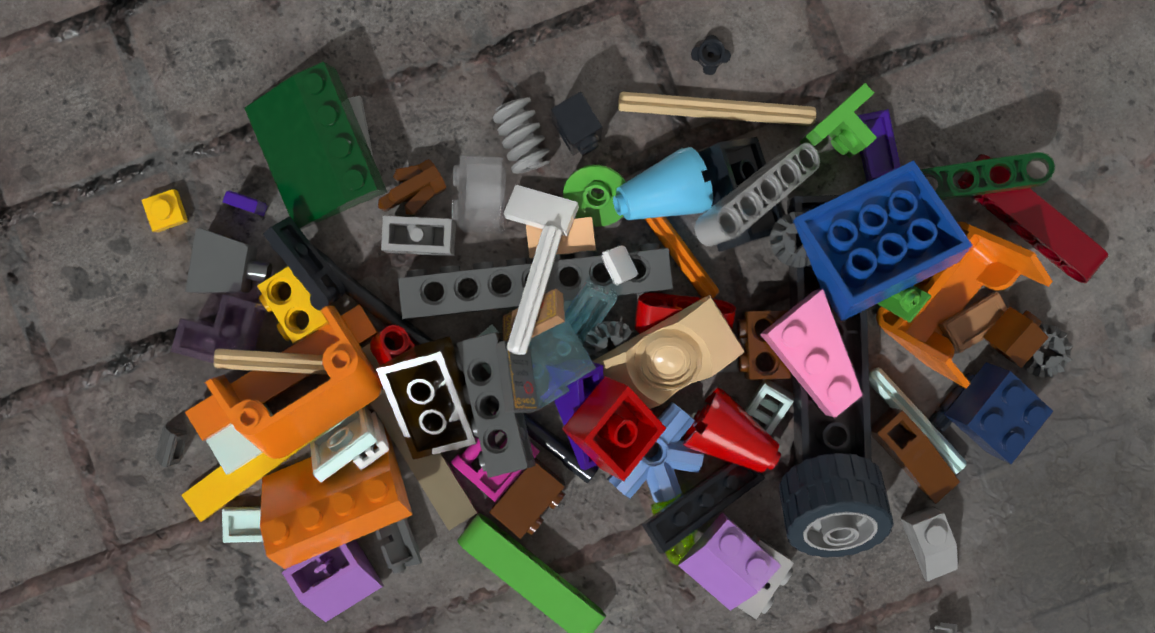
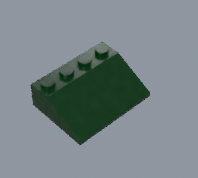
(314, 146)

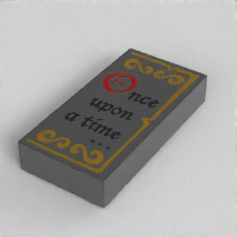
(517, 380)

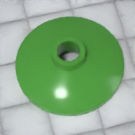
(598, 206)

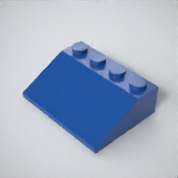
(880, 240)

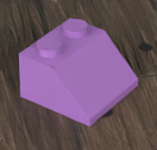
(729, 563)

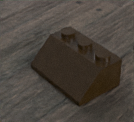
(429, 398)

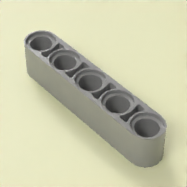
(757, 195)

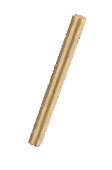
(717, 108)

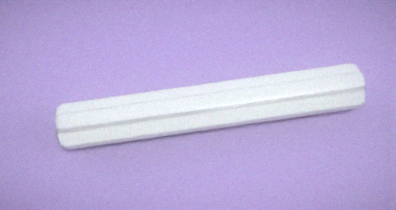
(534, 290)

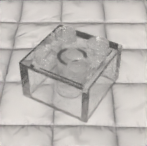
(481, 194)

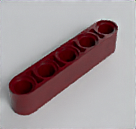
(1041, 226)

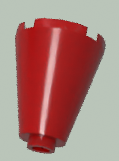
(731, 434)

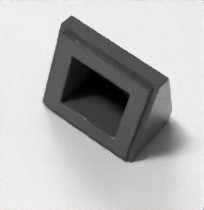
(170, 446)

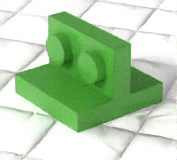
(844, 126)

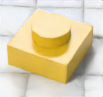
(164, 210)

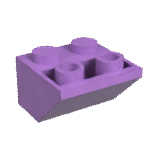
(333, 580)

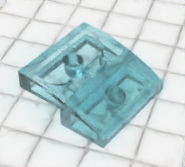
(557, 361)

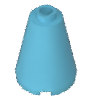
(666, 189)

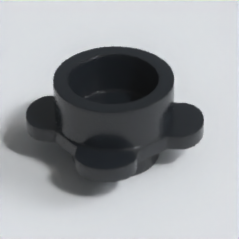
(712, 45)

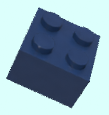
(999, 412)

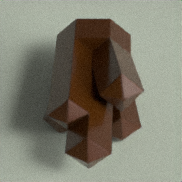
(418, 187)

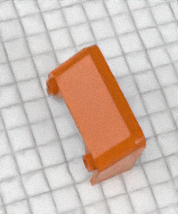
(988, 263)
(351, 387)

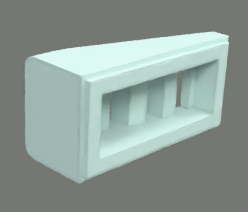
(779, 411)

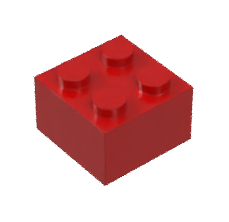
(614, 428)

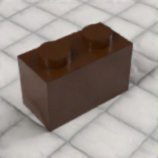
(528, 498)

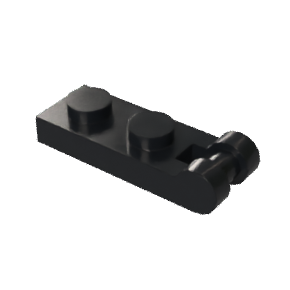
(305, 263)

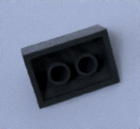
(727, 168)

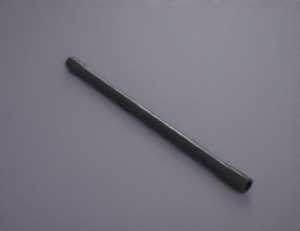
(391, 317)

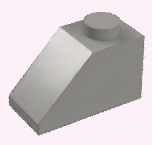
(931, 542)

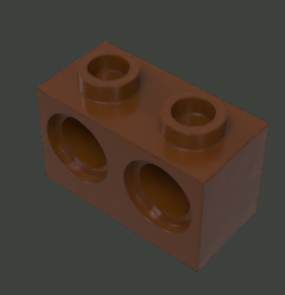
(754, 345)

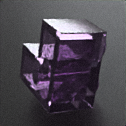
(234, 329)

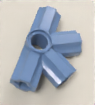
(671, 455)

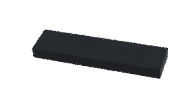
(699, 505)

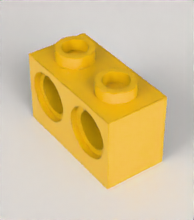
(288, 310)

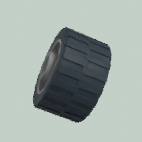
(835, 505)

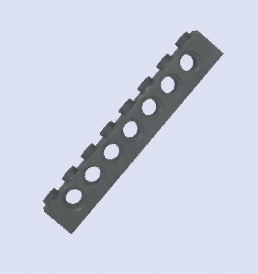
(417, 304)

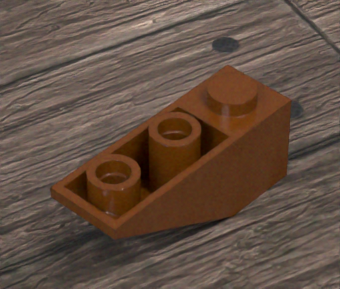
(914, 453)

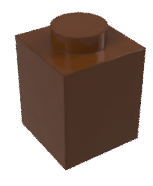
(1016, 336)

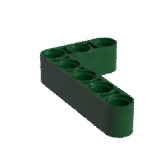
(980, 171)

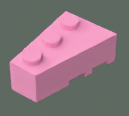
(815, 354)

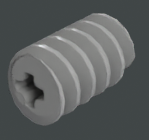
(520, 135)

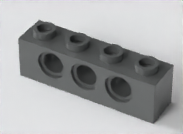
(518, 450)

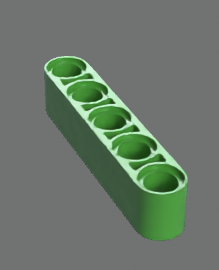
(530, 576)

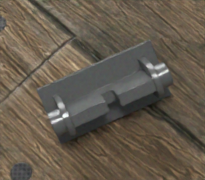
(402, 548)

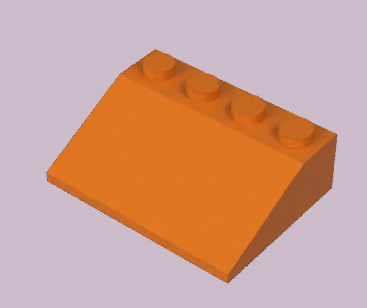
(311, 516)

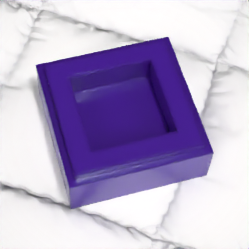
(245, 203)

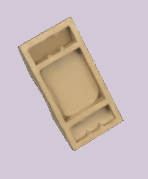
(674, 353)

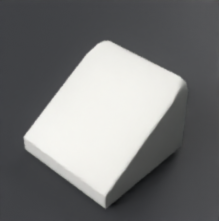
(619, 265)

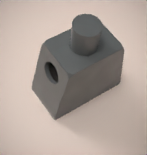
(223, 265)

